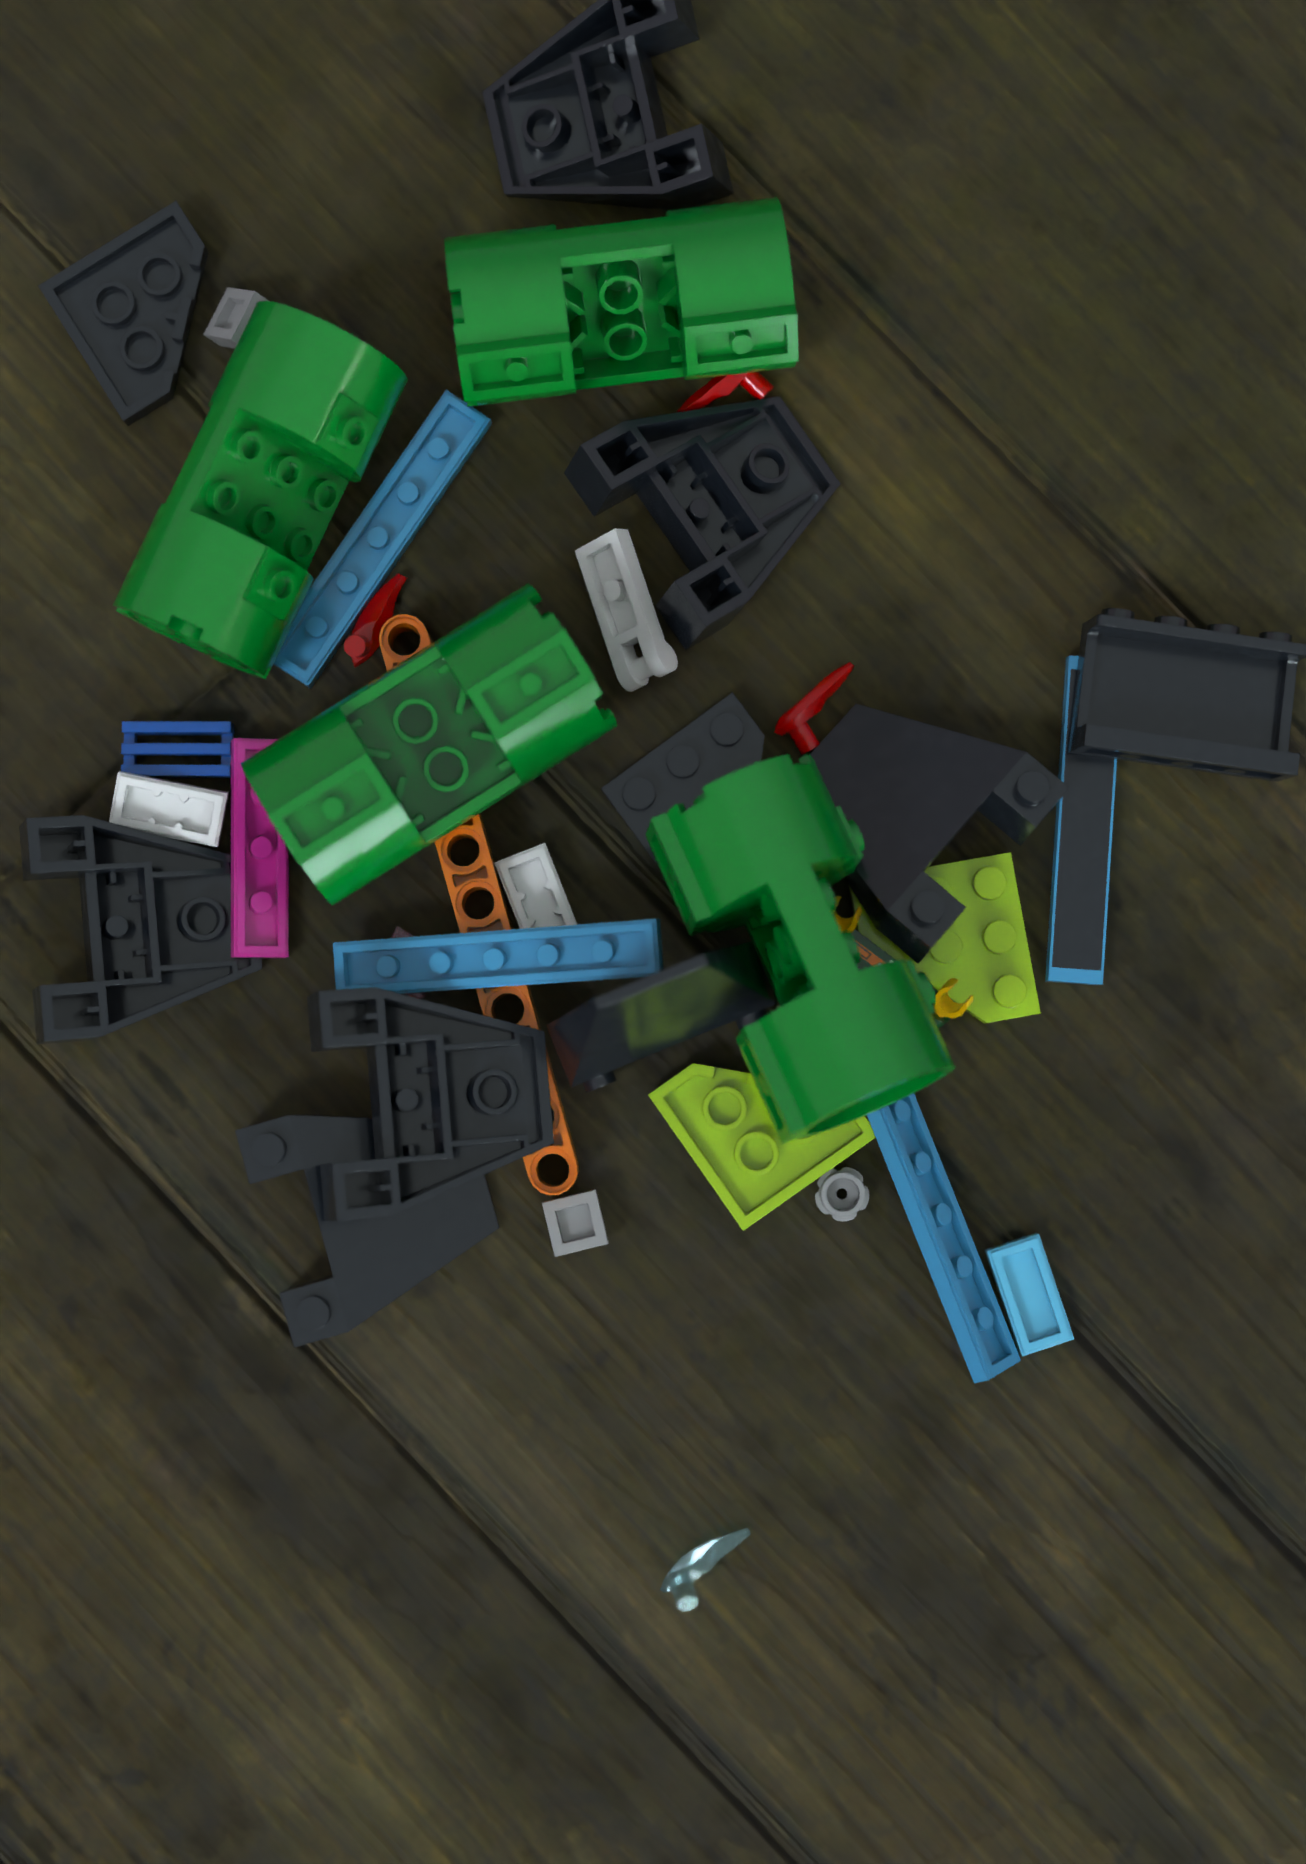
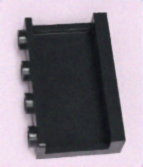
(1185, 696)

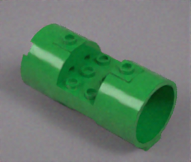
(622, 302)
(261, 487)
(429, 744)
(765, 858)

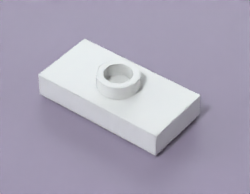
(169, 808)
(535, 889)

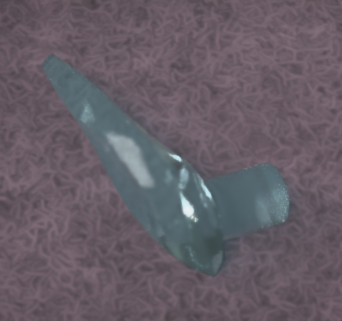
(696, 1563)

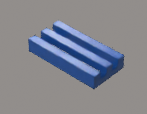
(131, 748)

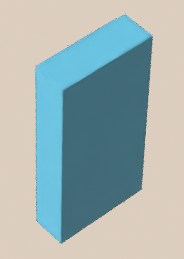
(1029, 1294)

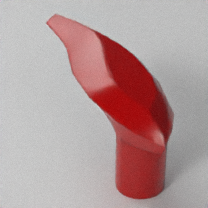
(722, 386)
(368, 626)
(795, 718)

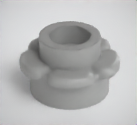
(846, 1208)

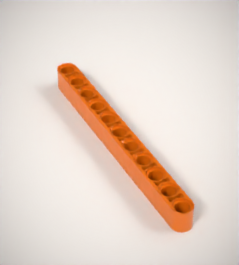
(483, 876)

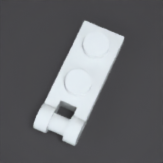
(625, 609)

